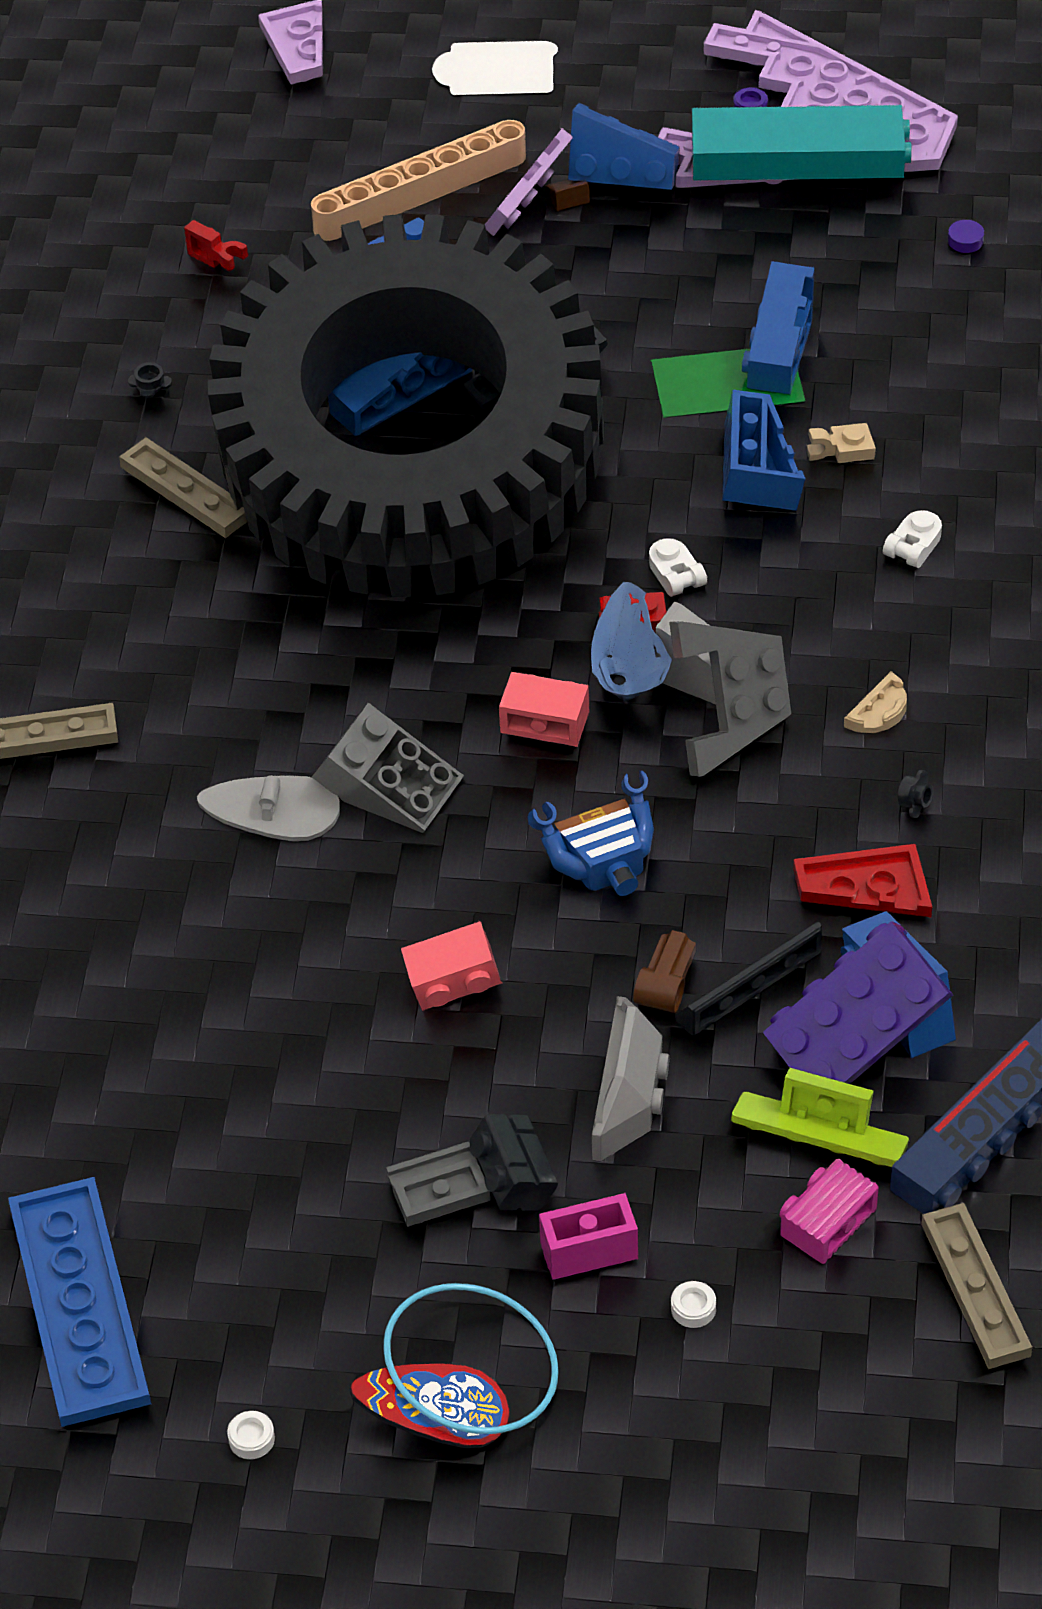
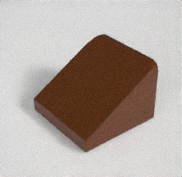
(568, 193)

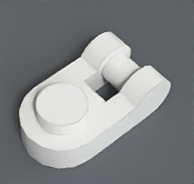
(914, 538)
(675, 566)

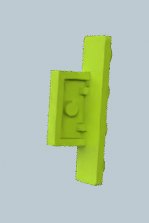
(822, 1115)

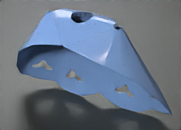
(630, 644)

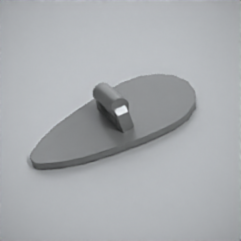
(273, 806)

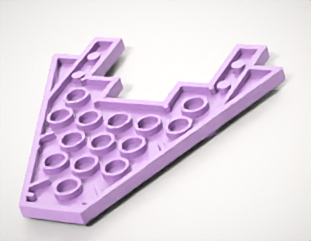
(817, 77)

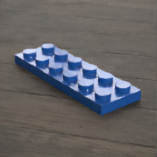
(79, 1302)

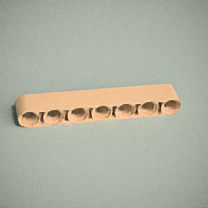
(420, 179)

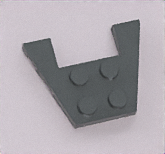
(747, 688)

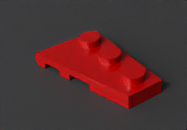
(866, 879)

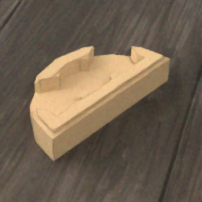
(880, 708)

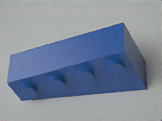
(389, 387)

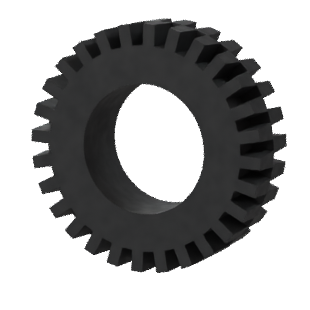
(429, 505)

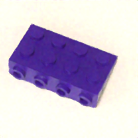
(859, 1008)

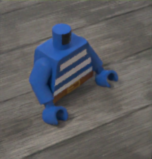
(601, 844)

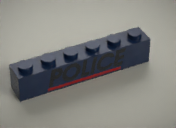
(973, 1130)

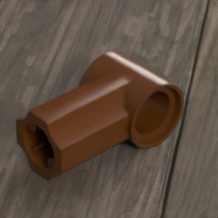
(663, 981)

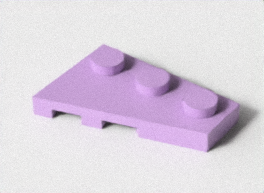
(296, 39)
(524, 190)

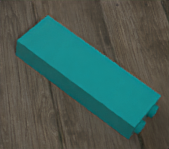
(800, 142)

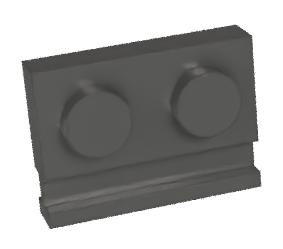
(437, 1184)

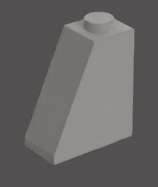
(690, 673)

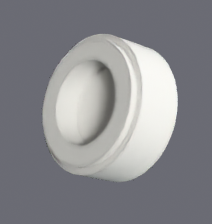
(693, 1304)
(251, 1435)

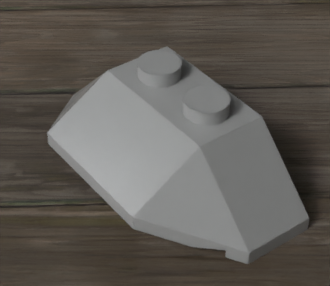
(629, 1081)

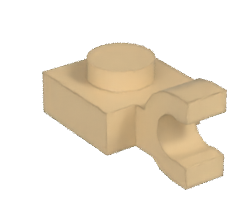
(845, 442)

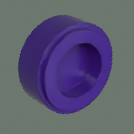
(750, 98)
(965, 236)

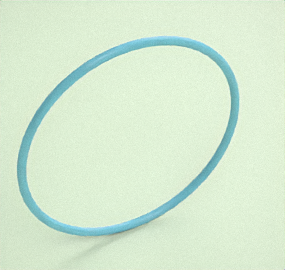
(456, 1426)

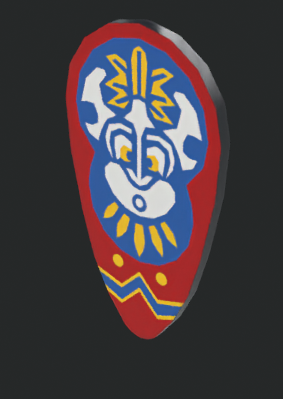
(445, 1389)

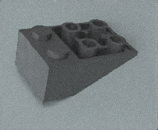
(387, 772)

